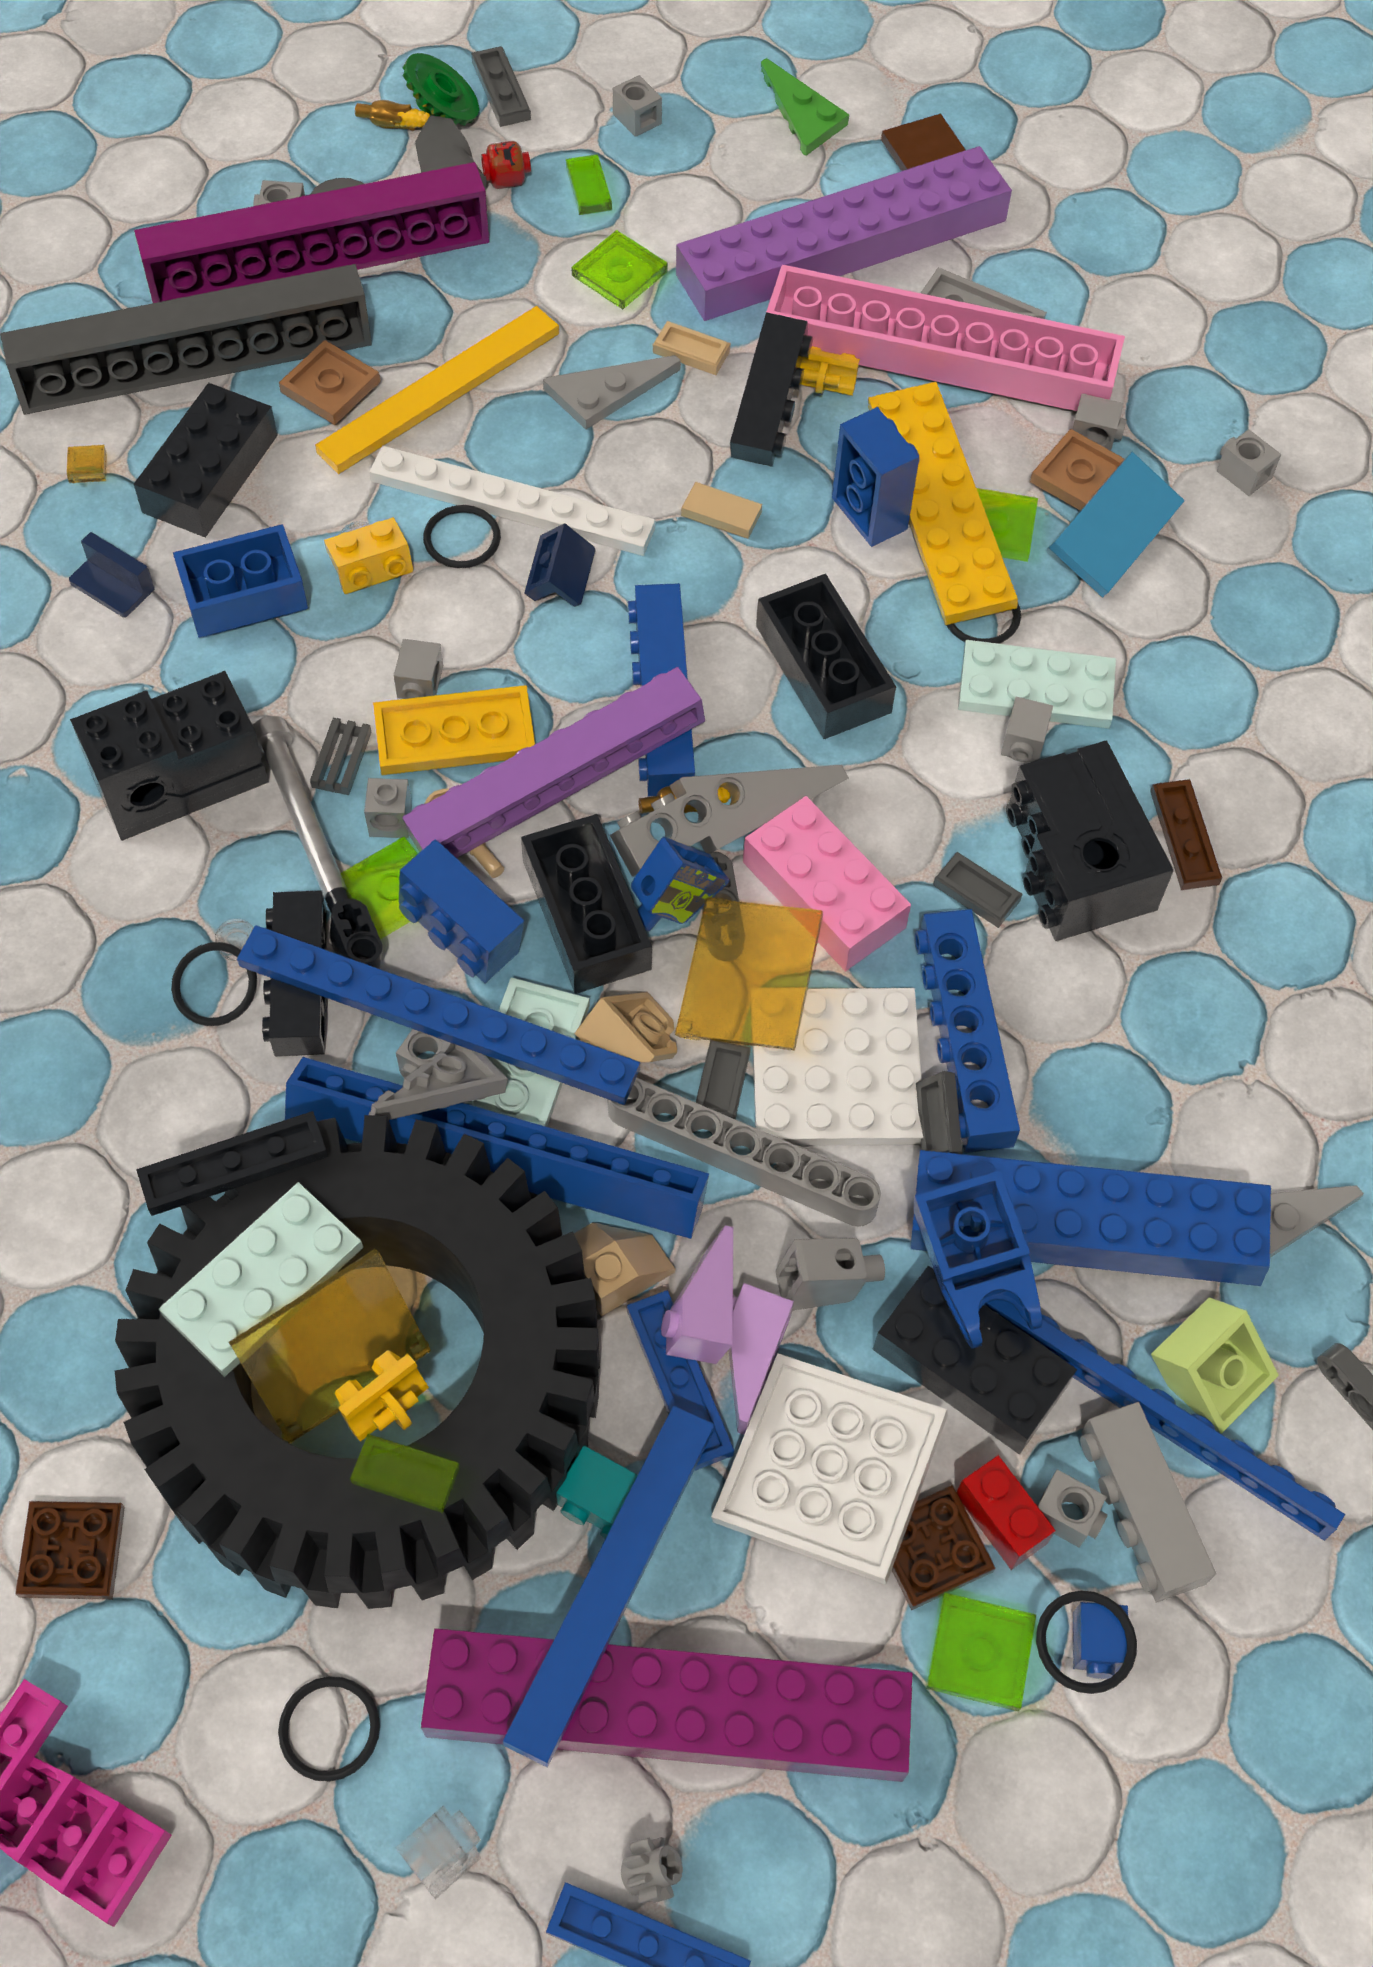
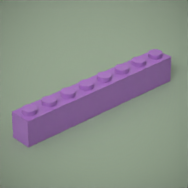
(558, 765)

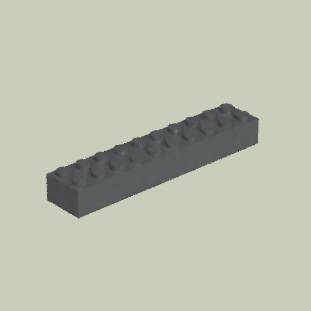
(185, 339)

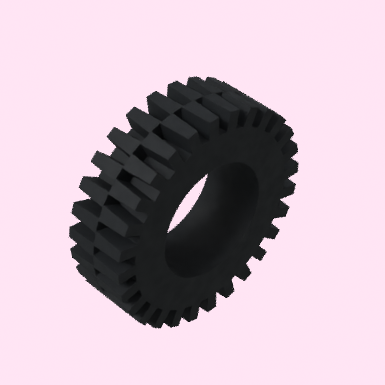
(513, 1433)

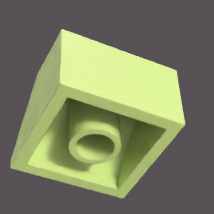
(1216, 1362)

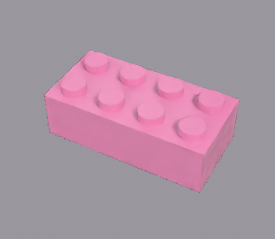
(818, 868)

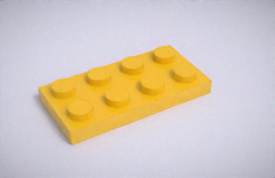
(452, 729)

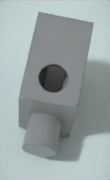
(826, 1271)

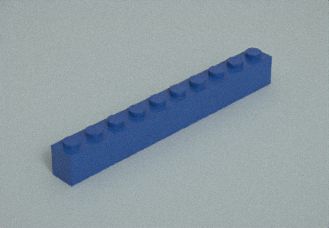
(553, 1160)

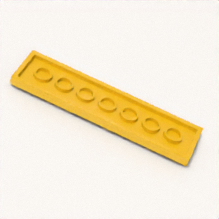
(948, 511)

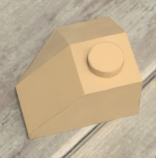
(630, 1027)
(620, 1263)

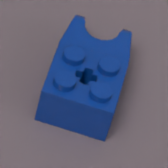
(983, 1266)

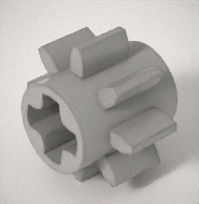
(651, 1870)

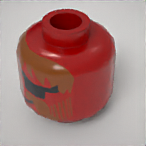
(505, 164)

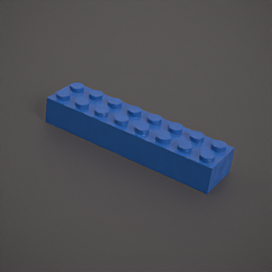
(1123, 1217)

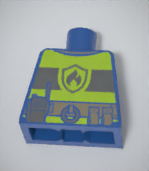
(675, 883)

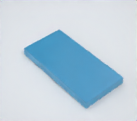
(1117, 524)

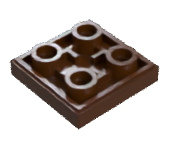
(921, 142)
(70, 1550)
(939, 1550)

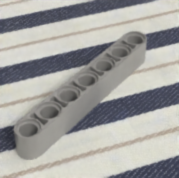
(751, 1167)

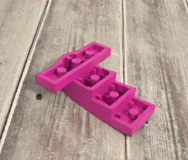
(62, 1826)

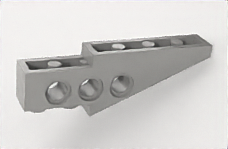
(754, 801)

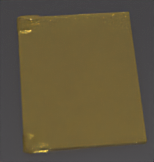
(749, 974)
(324, 1341)

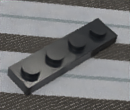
(231, 1163)

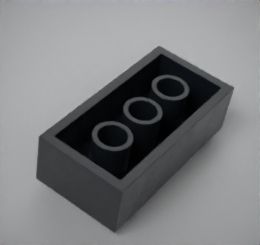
(206, 459)
(825, 656)
(586, 903)
(999, 1385)

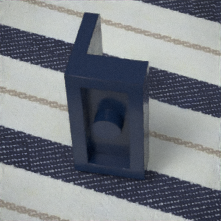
(560, 565)
(112, 576)

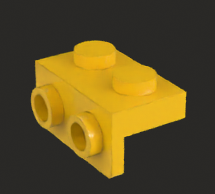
(369, 555)

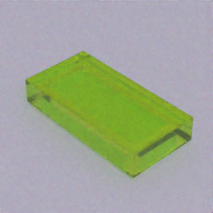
(588, 184)
(405, 1473)

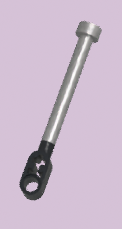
(346, 913)

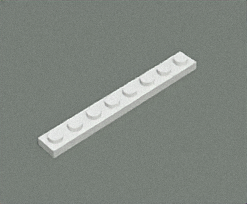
(512, 499)

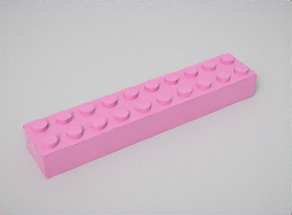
(950, 339)

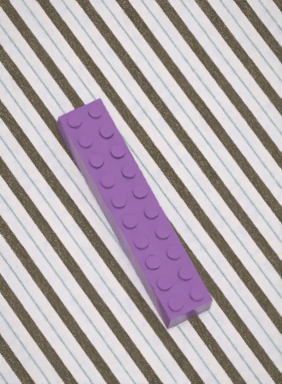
(843, 231)

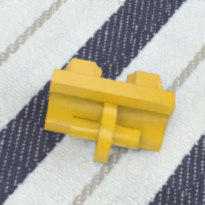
(830, 371)
(383, 1398)

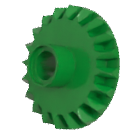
(440, 89)

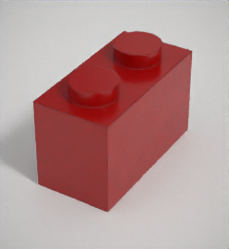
(1005, 1512)

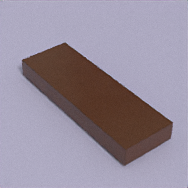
(1185, 834)

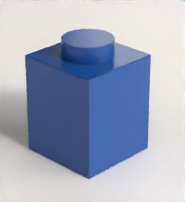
(1098, 1640)

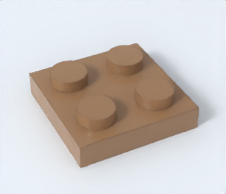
(329, 382)
(1075, 469)

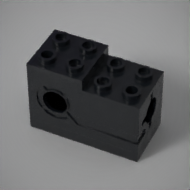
(170, 753)
(1086, 842)

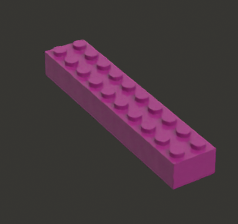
(317, 233)
(683, 1706)

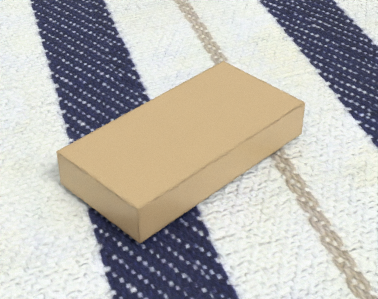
(692, 347)
(721, 510)

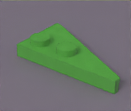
(808, 112)

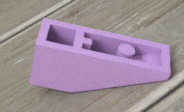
(702, 1316)
(757, 1335)

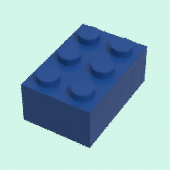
(875, 476)
(240, 580)
(459, 912)

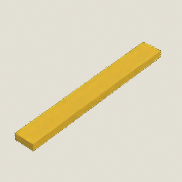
(436, 389)

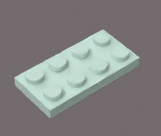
(1072, 682)
(527, 1093)
(260, 1273)

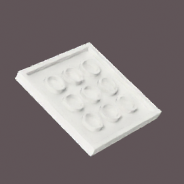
(848, 1072)
(830, 1467)

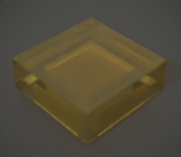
(86, 464)

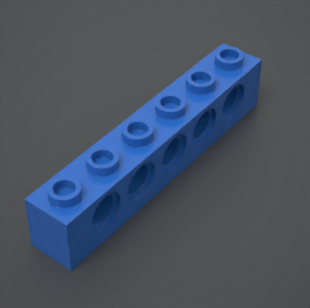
(957, 935)

